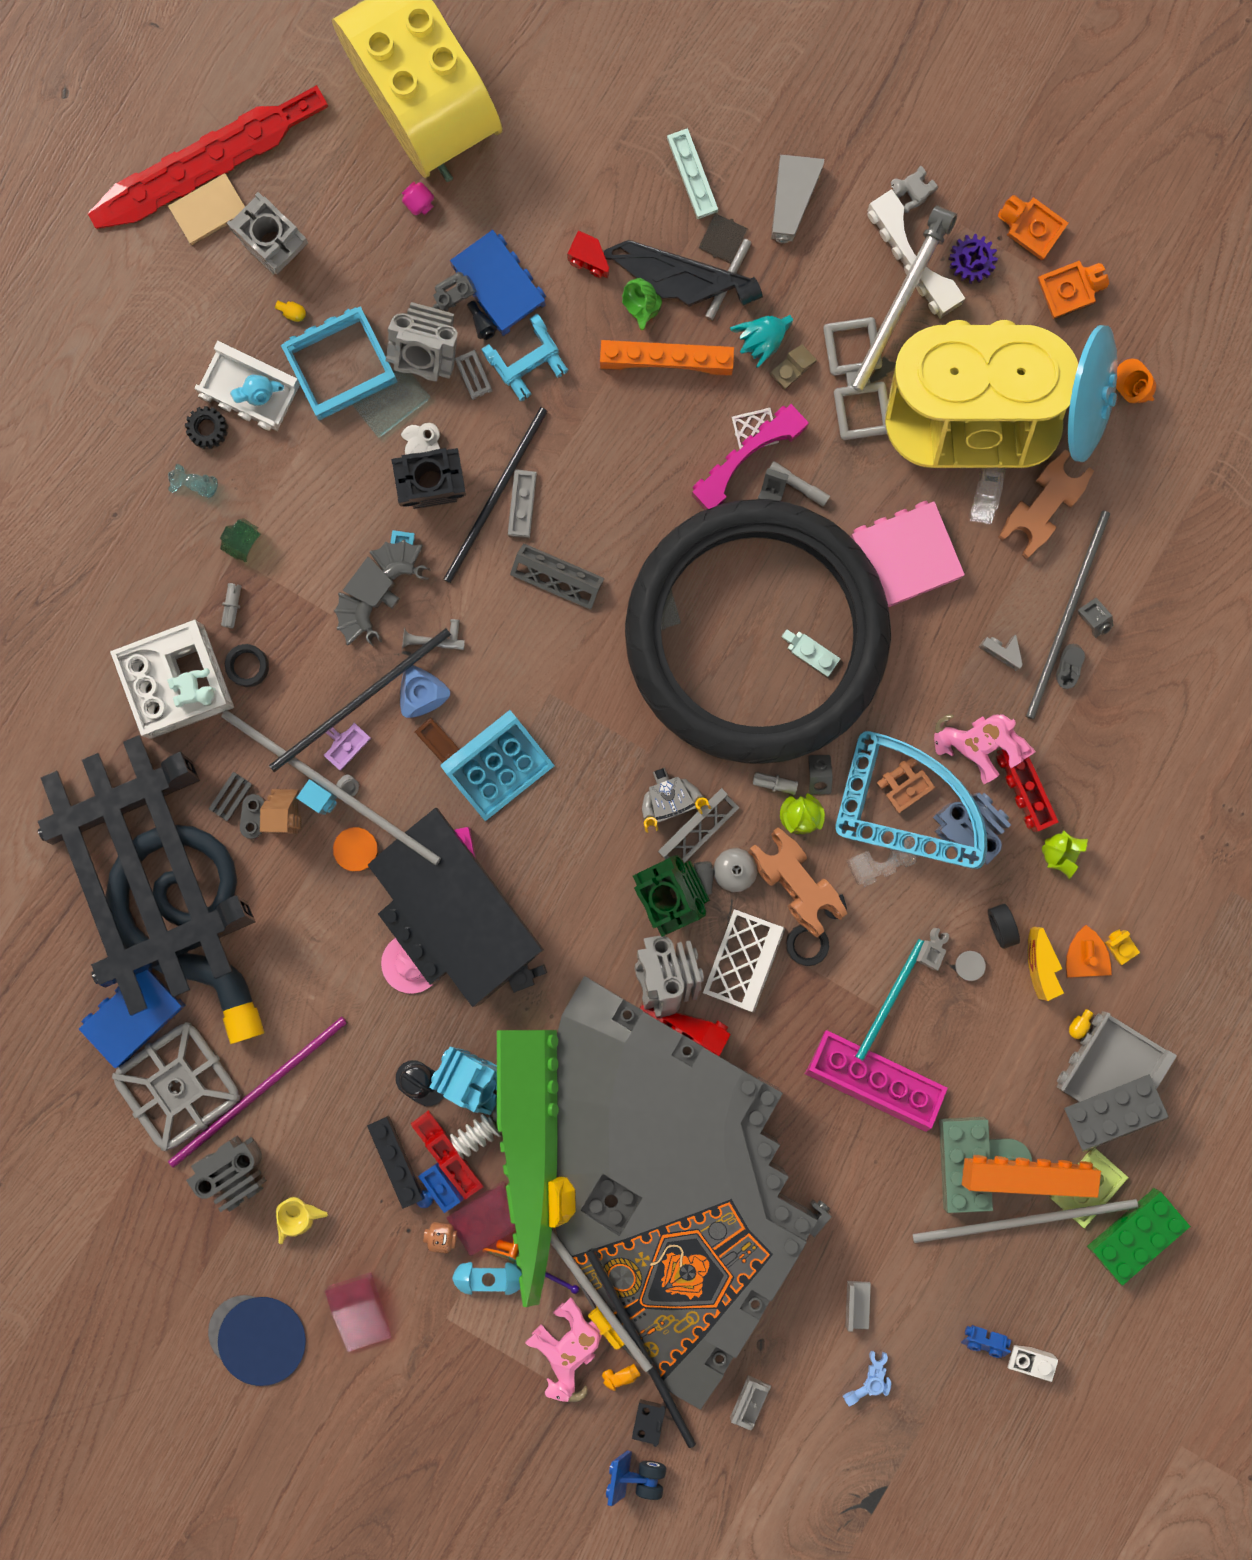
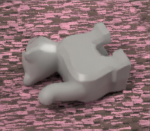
(915, 188)

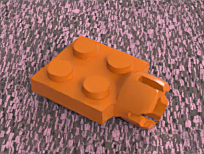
(1032, 225)
(1072, 287)

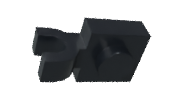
(524, 977)

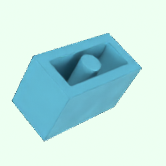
(317, 797)

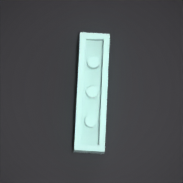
(692, 173)

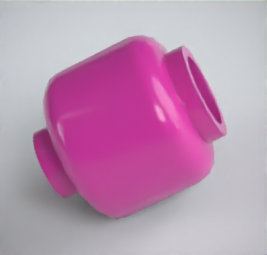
(417, 198)

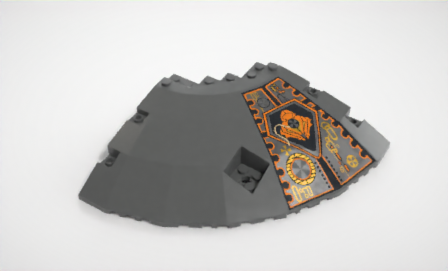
(693, 1184)

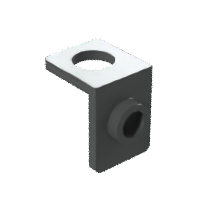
(820, 771)

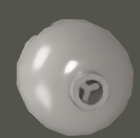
(725, 864)

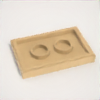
(207, 209)

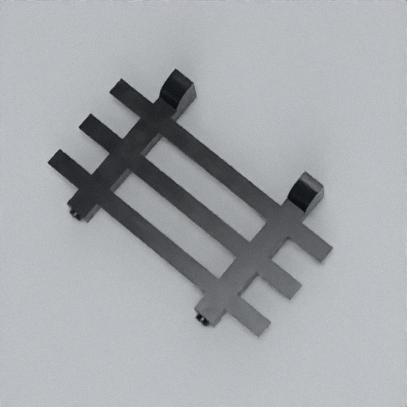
(108, 807)

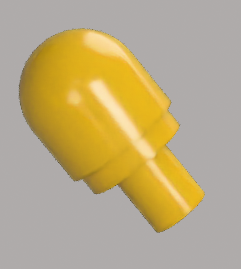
(291, 310)
(1080, 1025)

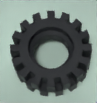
(201, 415)

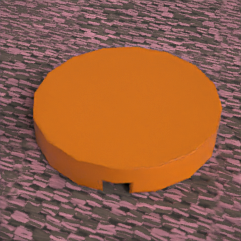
(355, 849)

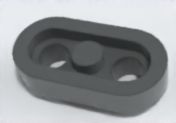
(251, 816)

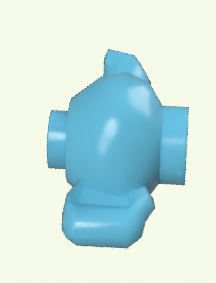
(256, 390)

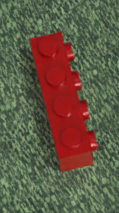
(1029, 792)

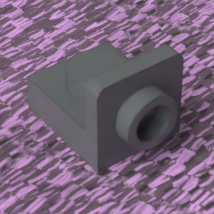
(1096, 617)
(822, 1217)

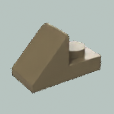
(793, 366)

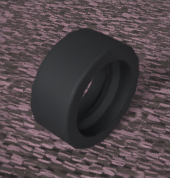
(230, 660)
(1003, 926)
(824, 940)

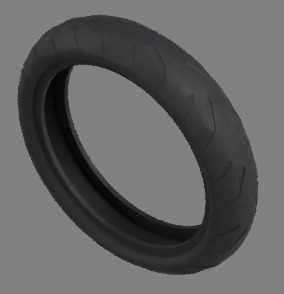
(778, 522)

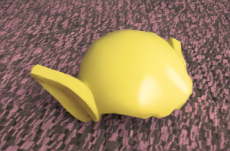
(295, 1217)

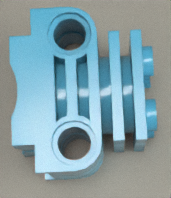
(466, 1080)

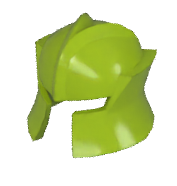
(802, 814)
(1062, 852)

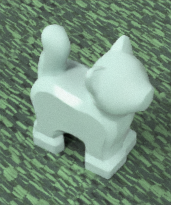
(189, 689)

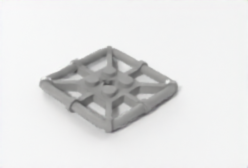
(177, 1071)

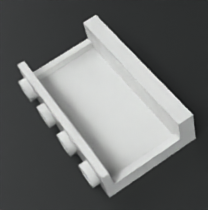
(229, 371)

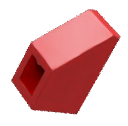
(587, 253)

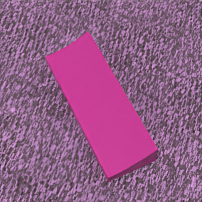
(877, 1081)

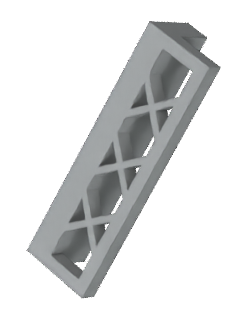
(694, 821)

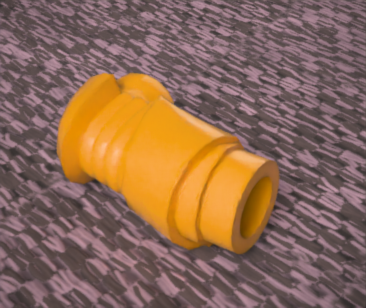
(623, 1377)

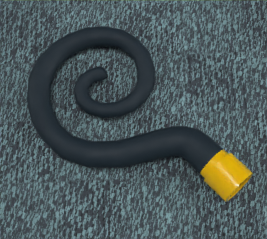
(240, 1015)

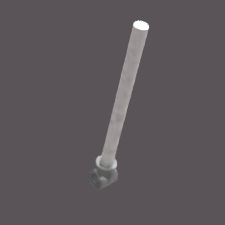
(939, 223)

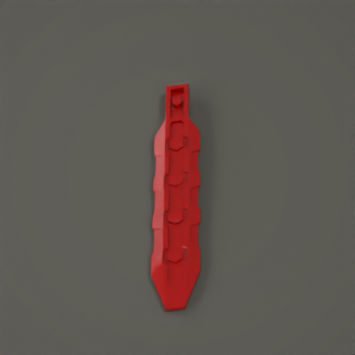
(203, 160)

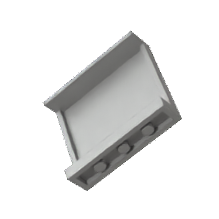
(1112, 1057)

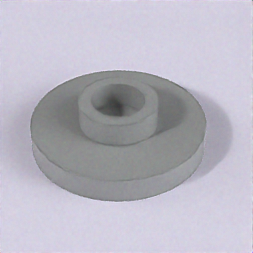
(970, 965)

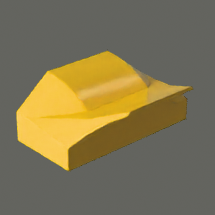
(561, 1201)

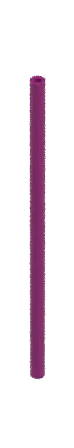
(258, 1091)

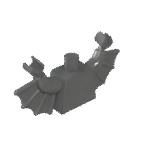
(373, 586)

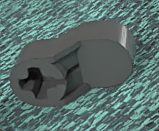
(1068, 675)

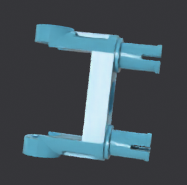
(546, 353)

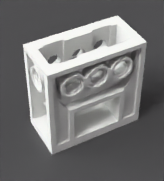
(159, 660)

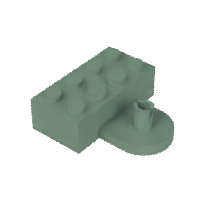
(960, 1140)

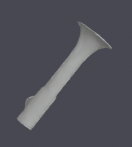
(451, 643)

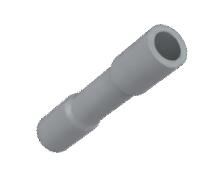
(810, 491)

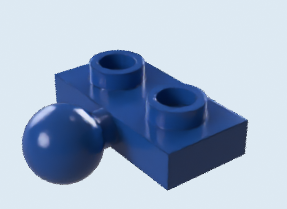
(439, 1188)

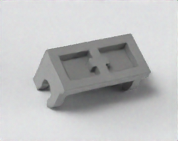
(749, 1403)

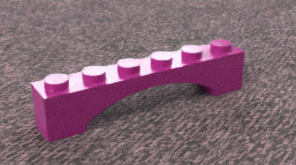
(785, 426)

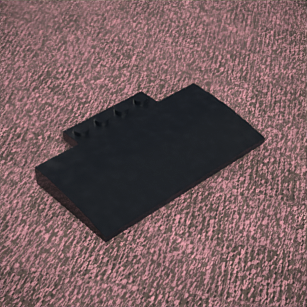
(451, 912)

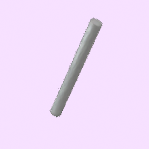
(733, 268)

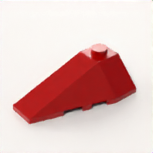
(702, 1031)

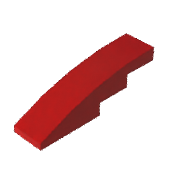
(444, 1152)

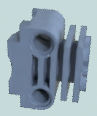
(961, 829)

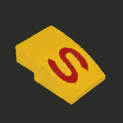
(1043, 965)

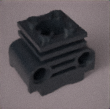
(412, 466)

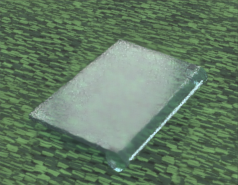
(392, 404)

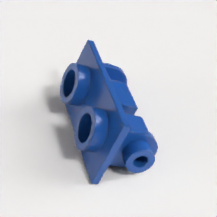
(977, 1341)

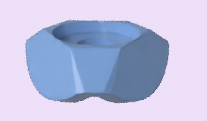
(421, 692)

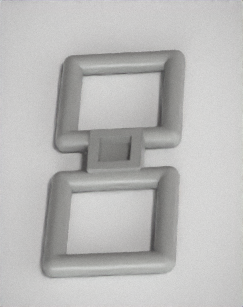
(850, 372)

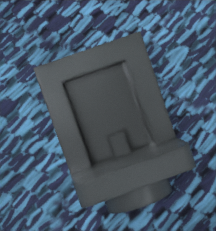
(773, 485)

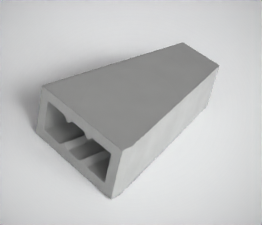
(794, 188)

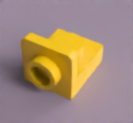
(1121, 946)

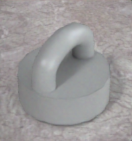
(348, 784)

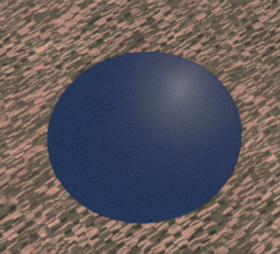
(261, 1341)

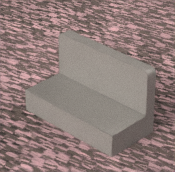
(857, 1305)

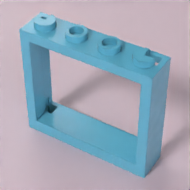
(315, 334)

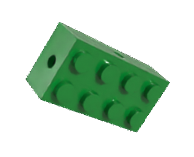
(1138, 1236)

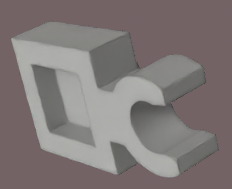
(932, 951)

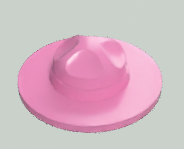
(401, 971)

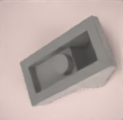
(1009, 655)

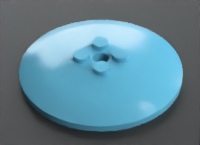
(1092, 393)

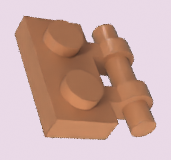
(910, 790)

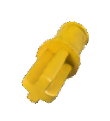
(605, 1328)

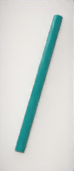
(890, 1000)

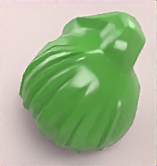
(641, 301)

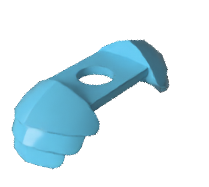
(470, 1279)

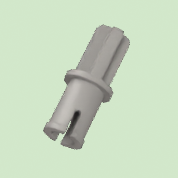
(231, 605)
(775, 783)

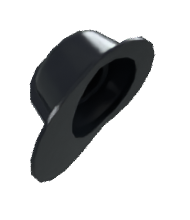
(414, 1080)

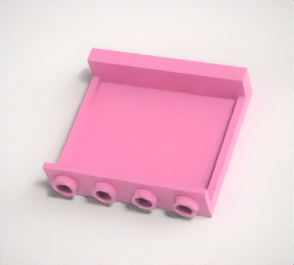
(910, 552)

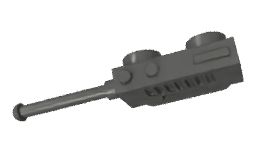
(462, 290)

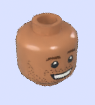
(440, 1237)

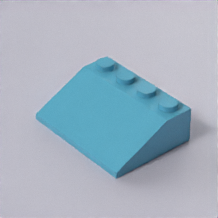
(497, 765)

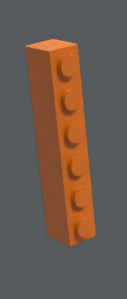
(1031, 1177)

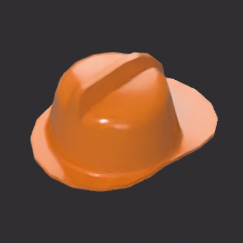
(1135, 381)

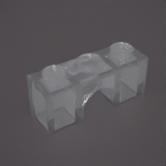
(866, 869)

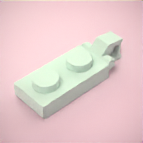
(811, 652)

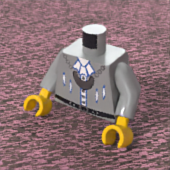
(670, 799)

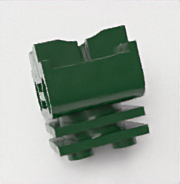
(654, 893)

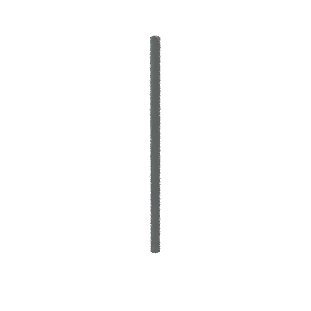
(1066, 619)

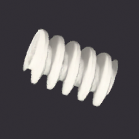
(475, 1135)

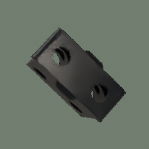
(650, 1422)

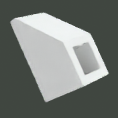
(1033, 1362)

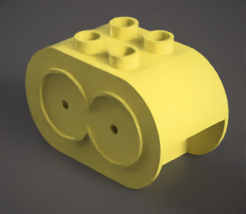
(418, 78)
(980, 395)

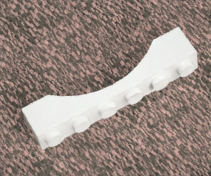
(939, 291)

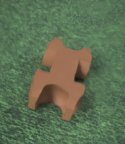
(1056, 489)
(807, 894)

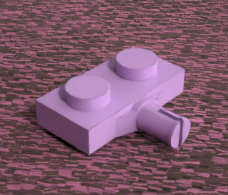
(346, 745)

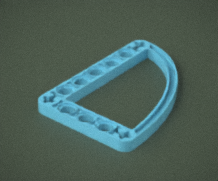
(859, 796)

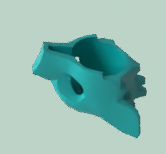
(763, 336)

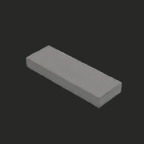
(522, 503)

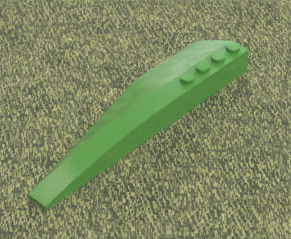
(529, 1130)

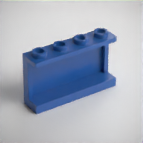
(500, 282)
(122, 1035)

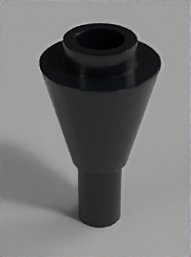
(484, 326)

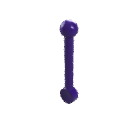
(574, 1289)

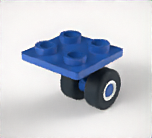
(646, 1480)

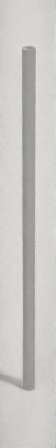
(332, 788)

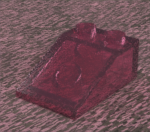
(483, 1219)
(358, 1312)

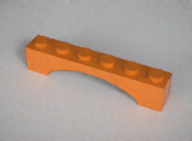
(627, 354)

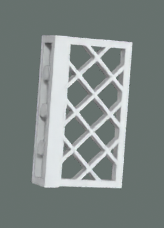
(762, 967)

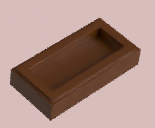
(436, 740)

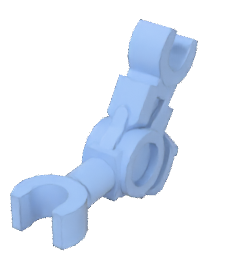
(874, 1383)

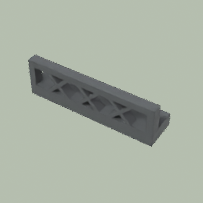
(558, 572)

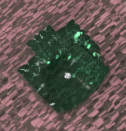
(239, 539)

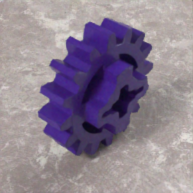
(981, 263)

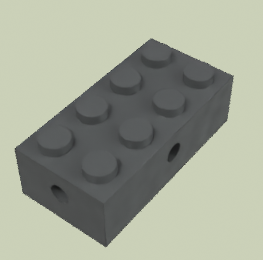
(1116, 1113)

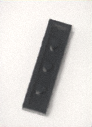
(395, 1162)

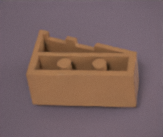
(281, 812)

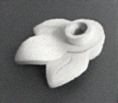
(418, 441)

